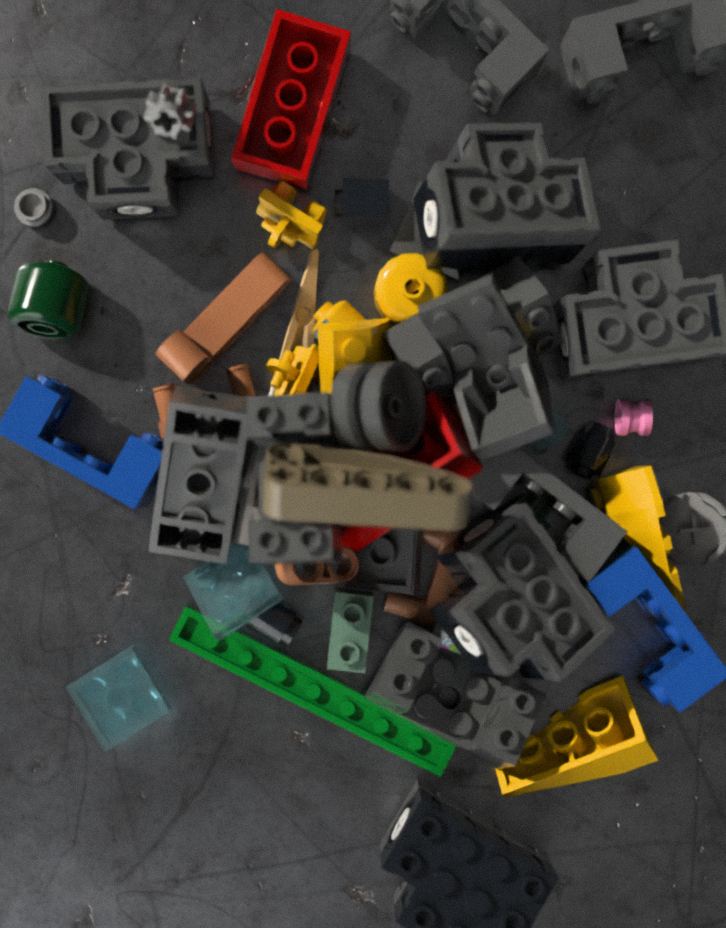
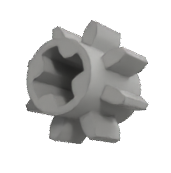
(169, 111)

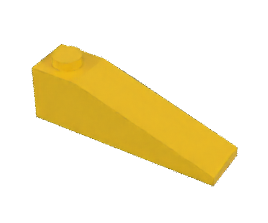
(350, 344)
(635, 504)
(587, 742)

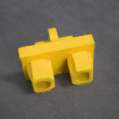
(286, 221)
(295, 370)

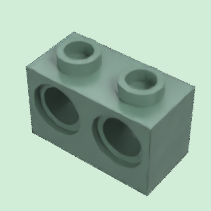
(350, 630)

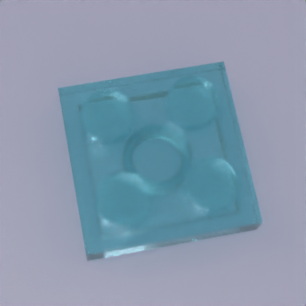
(232, 592)
(118, 698)

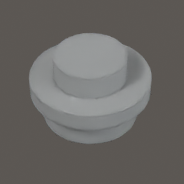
(33, 207)

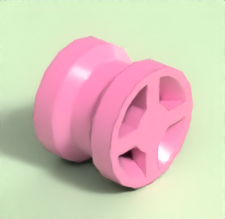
(633, 417)

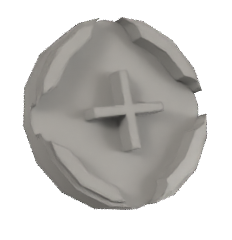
(695, 528)

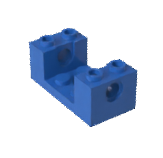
(37, 419)
(687, 665)

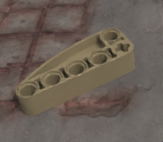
(361, 489)

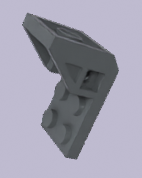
(494, 367)

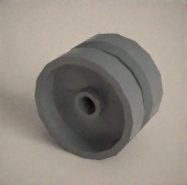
(378, 406)

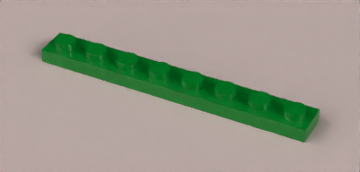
(312, 691)

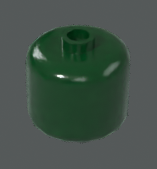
(48, 300)

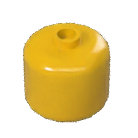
(397, 300)

